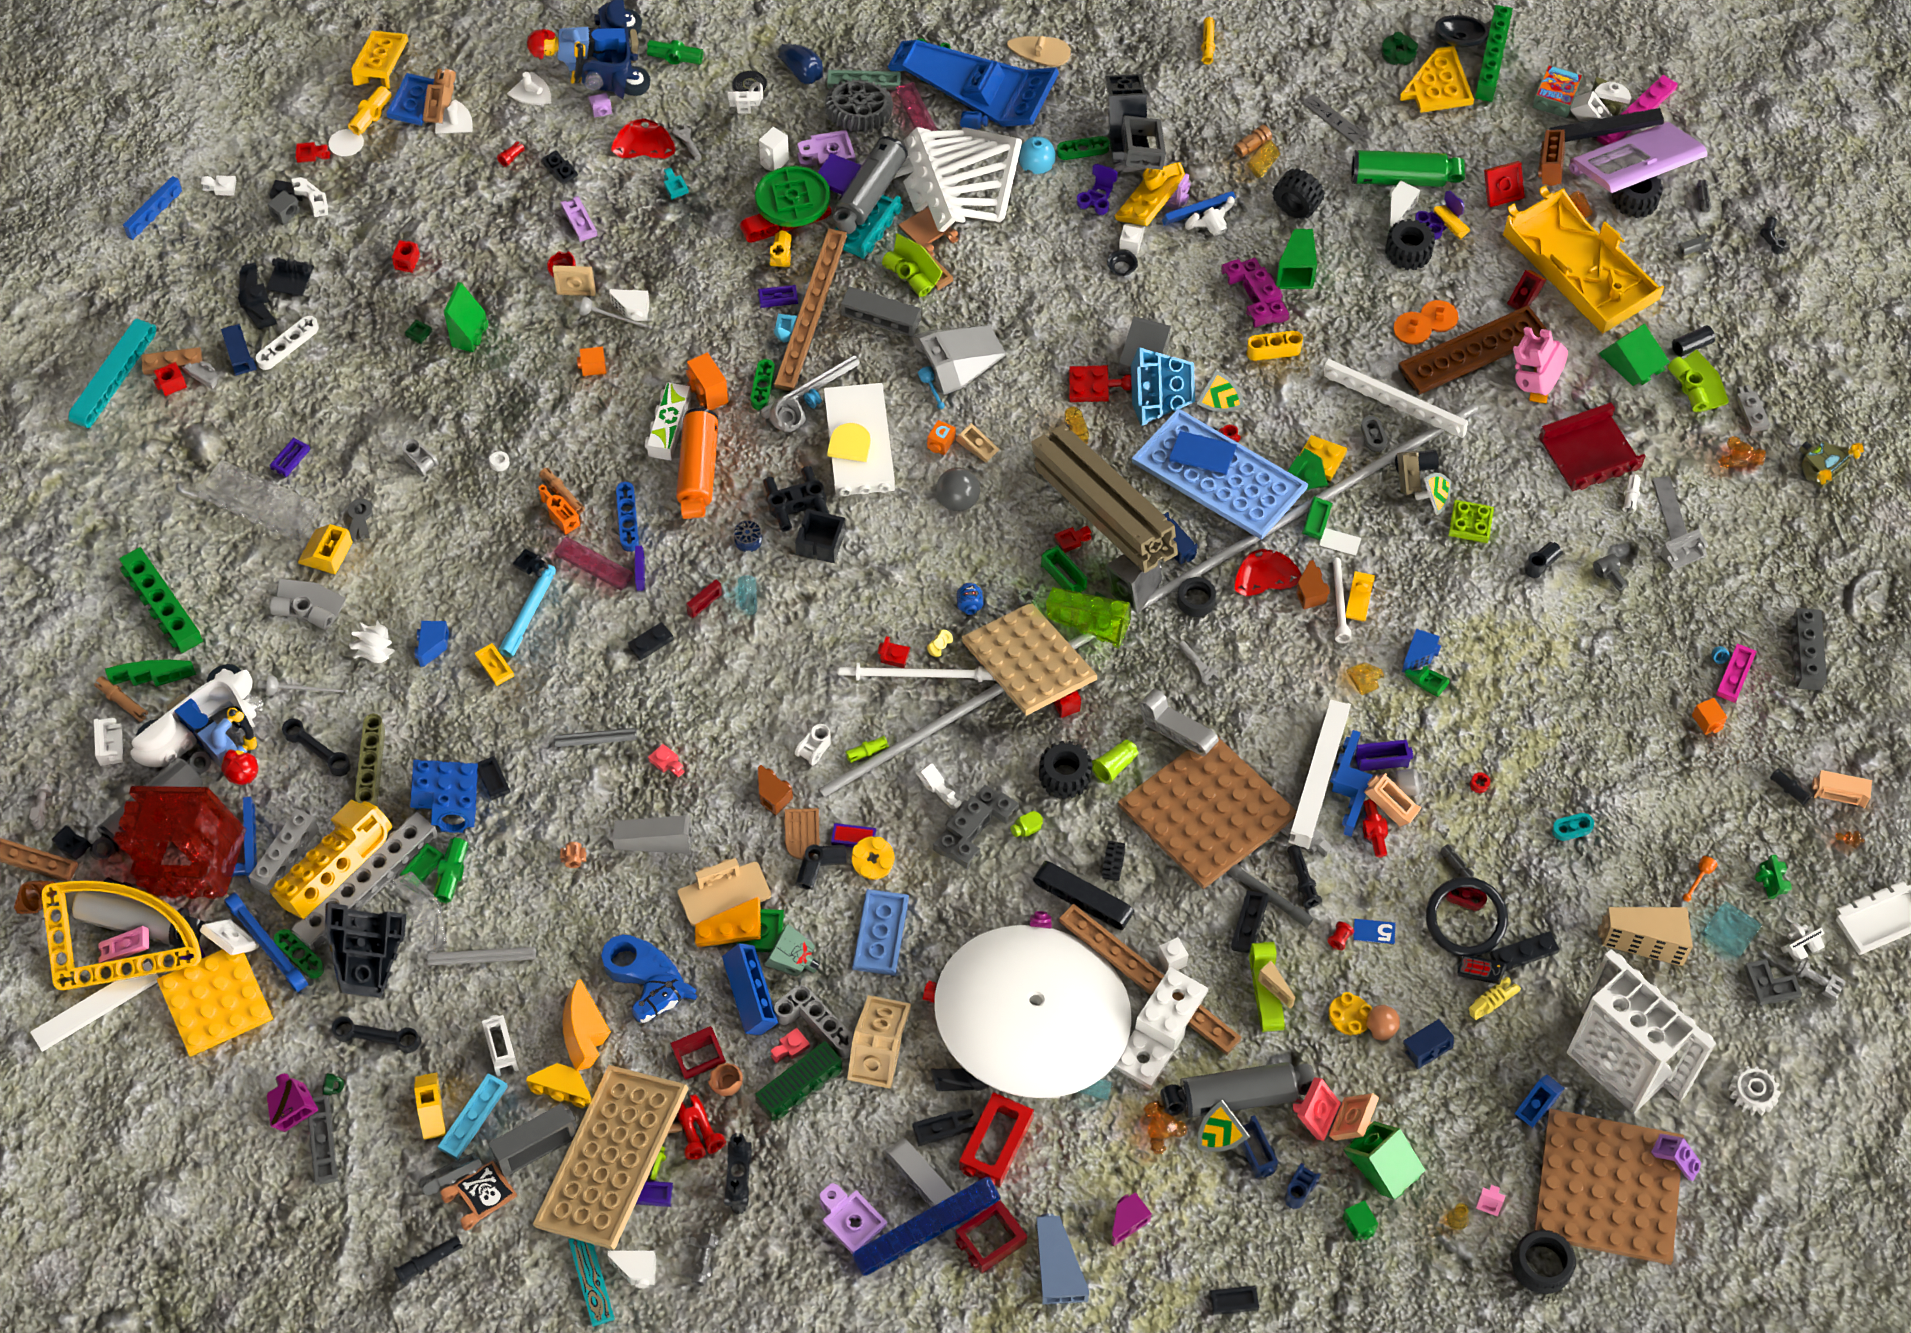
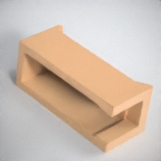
(1842, 788)
(1387, 804)

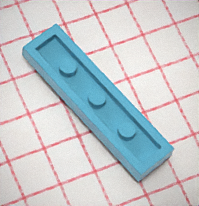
(472, 1116)

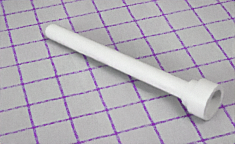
(1342, 632)

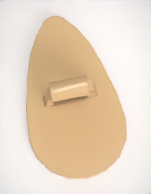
(1041, 50)

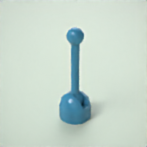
(927, 375)

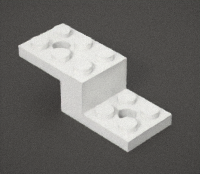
(1160, 1027)

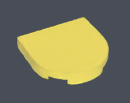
(850, 442)

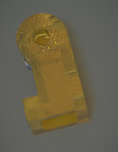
(1075, 421)

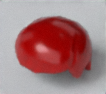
(560, 259)

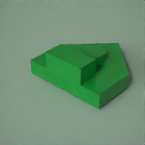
(1310, 469)

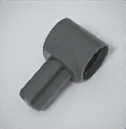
(1609, 569)

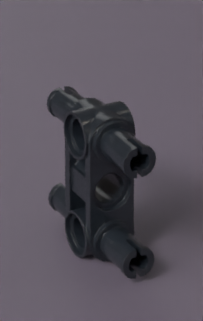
(795, 498)
(739, 1159)

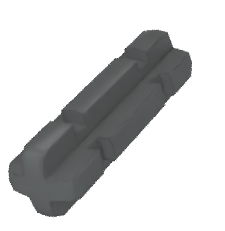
(1703, 195)
(1456, 861)

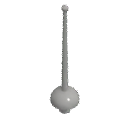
(586, 307)
(272, 686)

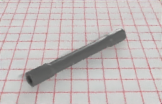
(1295, 912)

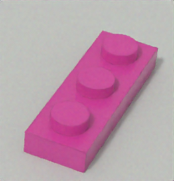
(1736, 673)

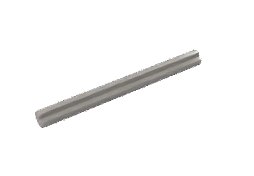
(817, 382)

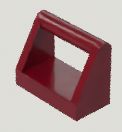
(692, 1043)

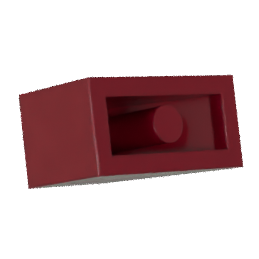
(1526, 289)

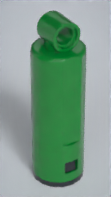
(1408, 167)

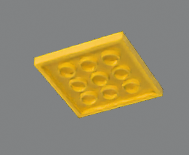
(214, 1000)

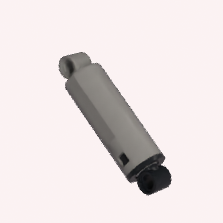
(125, 914)

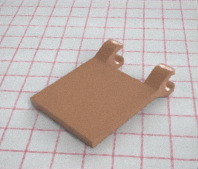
(923, 229)

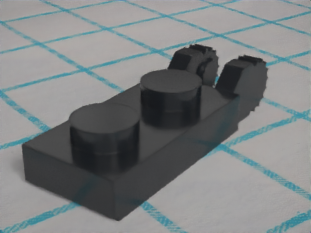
(942, 1127)

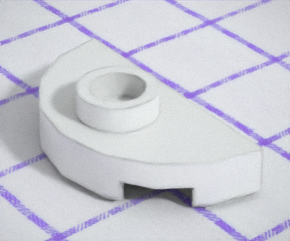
(1613, 91)

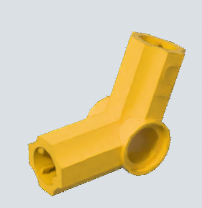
(780, 252)

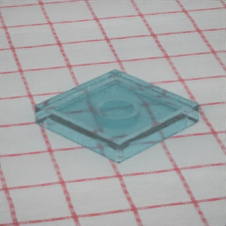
(1731, 929)

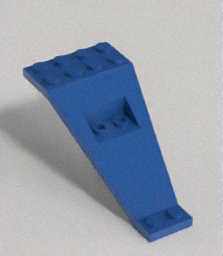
(996, 89)

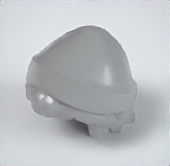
(787, 414)

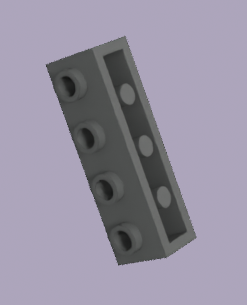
(880, 311)
(1808, 649)

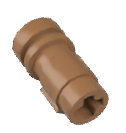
(1253, 141)

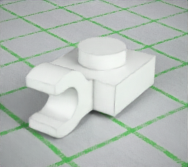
(222, 185)

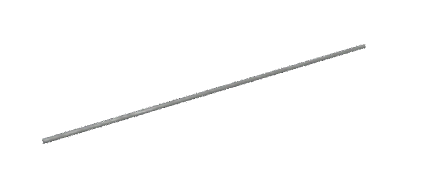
(1157, 595)

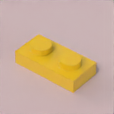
(494, 664)

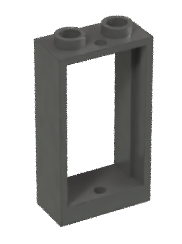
(1135, 155)
(533, 1139)

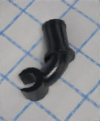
(1768, 233)

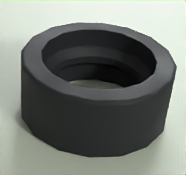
(1199, 584)

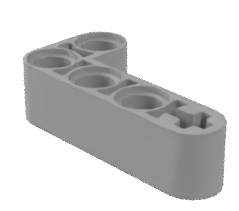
(1176, 725)
(817, 1023)

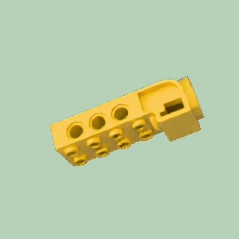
(356, 836)

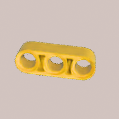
(1274, 345)

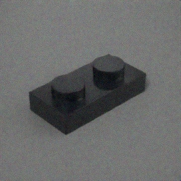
(650, 641)

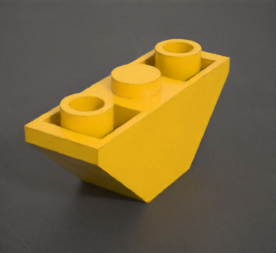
(561, 1084)
(429, 1105)

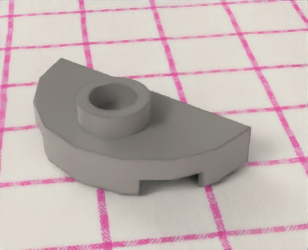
(202, 372)

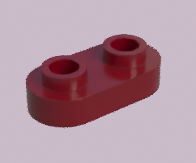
(1465, 898)

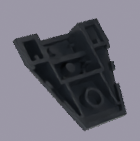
(363, 947)

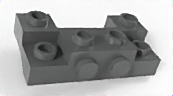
(970, 821)

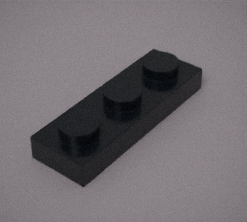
(1249, 921)
(1526, 951)

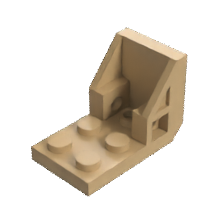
(877, 1041)

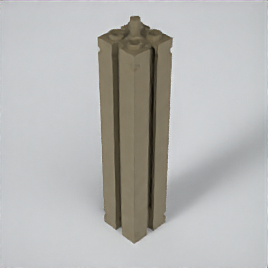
(1105, 498)

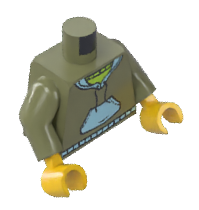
(1827, 460)

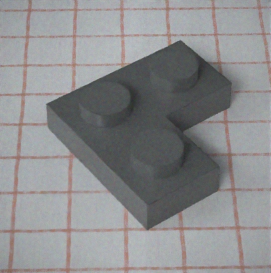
(1766, 988)

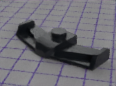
(253, 296)
(956, 1080)

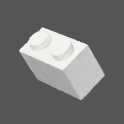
(773, 149)

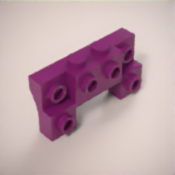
(1261, 290)

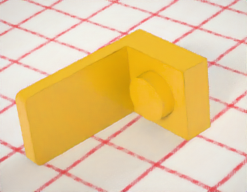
(1359, 596)

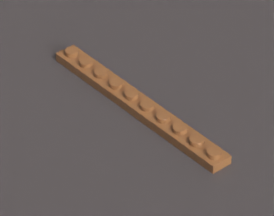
(810, 310)
(1144, 974)

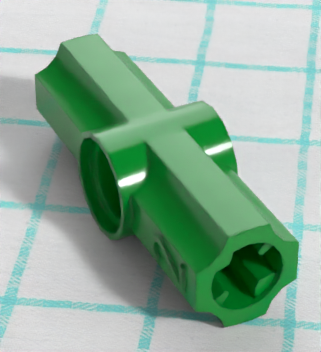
(675, 52)
(450, 870)

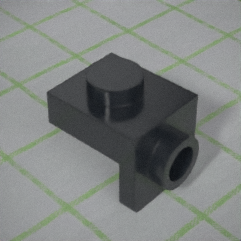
(70, 843)

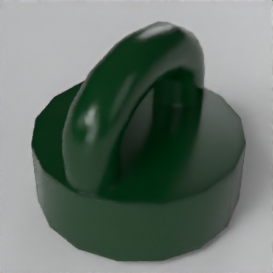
(328, 1084)

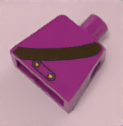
(289, 1103)

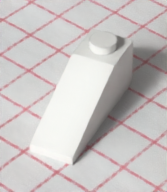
(1402, 201)

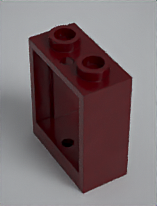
(1009, 1223)

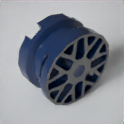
(742, 539)

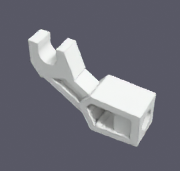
(305, 188)
(935, 783)

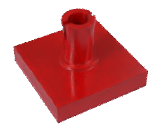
(1504, 183)

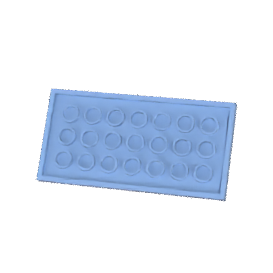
(1250, 495)

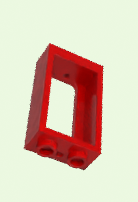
(1022, 1114)

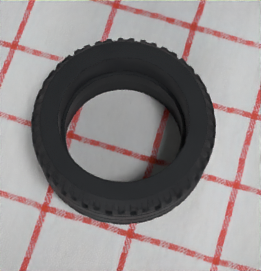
(1557, 1244)

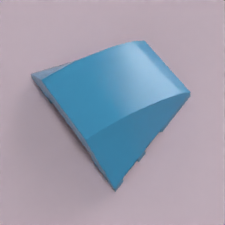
(1160, 384)

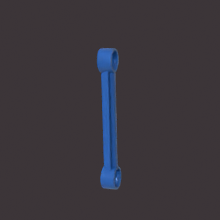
(290, 972)

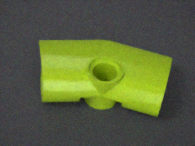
(913, 264)
(1699, 381)

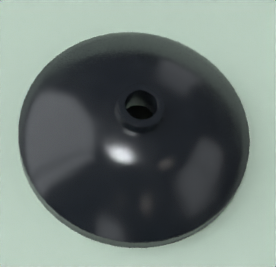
(1461, 30)

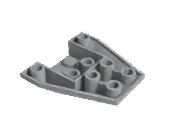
(959, 354)

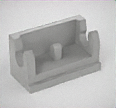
(1684, 549)

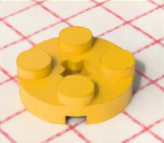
(879, 847)

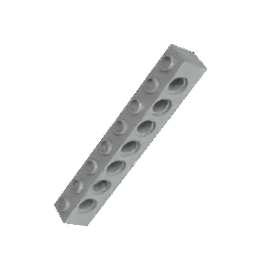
(377, 877)

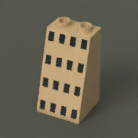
(1648, 932)

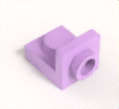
(600, 105)

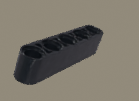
(1083, 895)

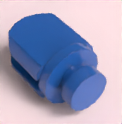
(973, 120)

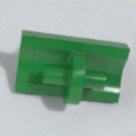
(1771, 876)

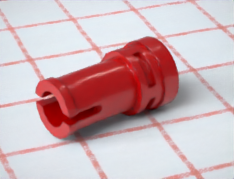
(508, 155)

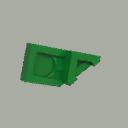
(1428, 680)

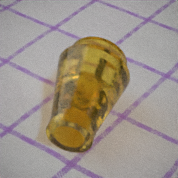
(1458, 1217)

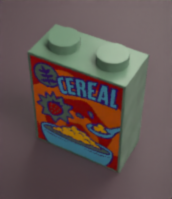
(1557, 91)

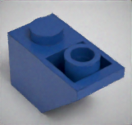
(432, 641)

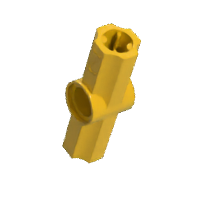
(369, 110)

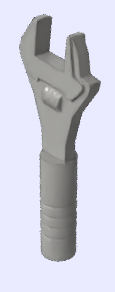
(684, 135)
(1205, 671)

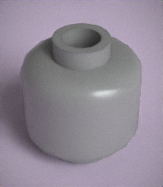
(1409, 781)

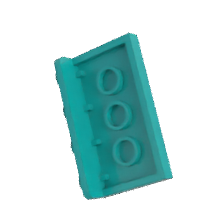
(866, 235)

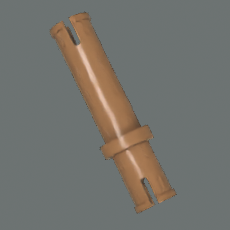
(556, 485)
(115, 694)

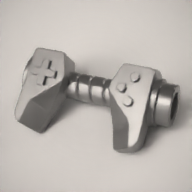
(699, 1270)

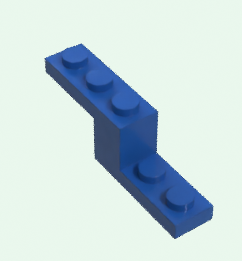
(1350, 782)

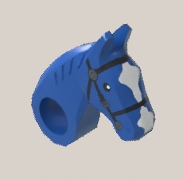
(651, 968)

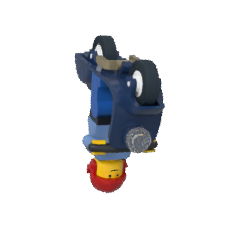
(588, 50)

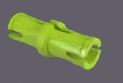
(867, 749)

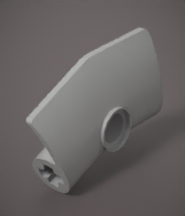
(320, 603)

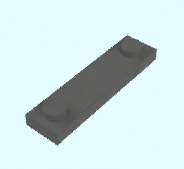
(322, 1142)

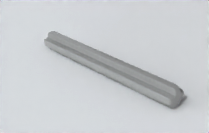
(480, 956)

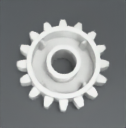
(1763, 1083)

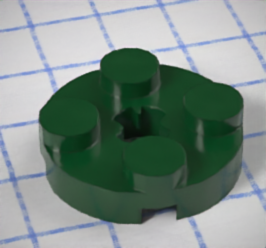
(1399, 41)

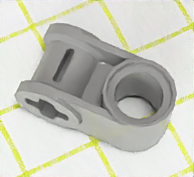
(420, 459)

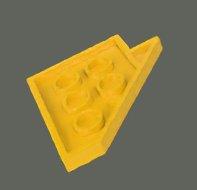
(1439, 83)

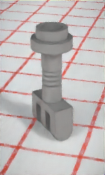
(42, 792)
(1831, 986)

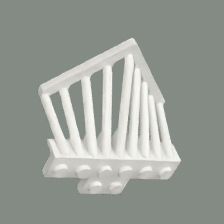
(933, 178)

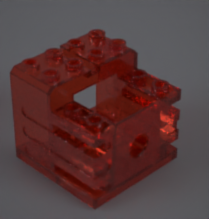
(196, 825)

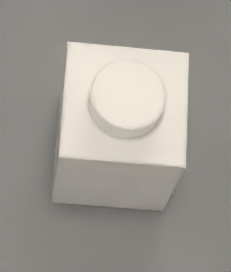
(1172, 955)

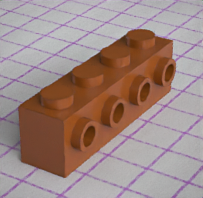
(1552, 157)

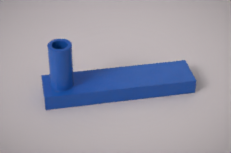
(250, 842)

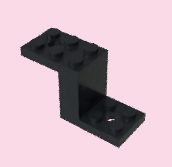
(1125, 98)

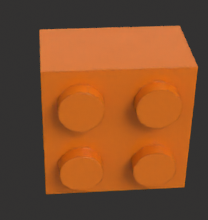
(707, 382)

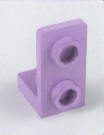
(1180, 196)

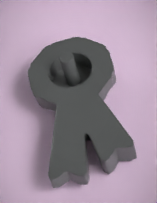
(359, 511)

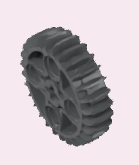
(858, 105)

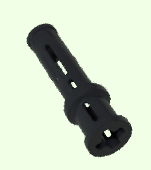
(1306, 883)
(418, 1264)

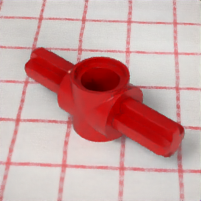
(1375, 828)

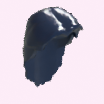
(802, 62)

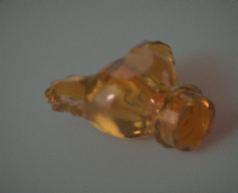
(1741, 454)
(1162, 1126)

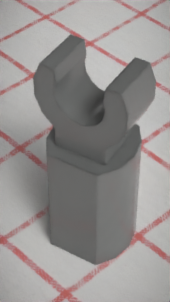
(1694, 245)

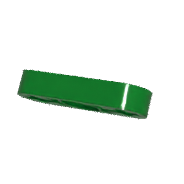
(1088, 142)
(760, 377)
(300, 962)

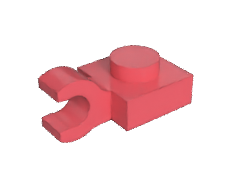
(666, 759)
(791, 1044)

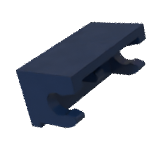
(1428, 1043)

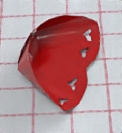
(643, 140)
(1265, 572)

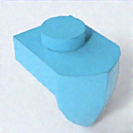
(784, 327)

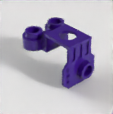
(1103, 180)
(1433, 221)

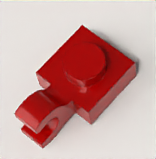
(309, 151)
(1071, 539)

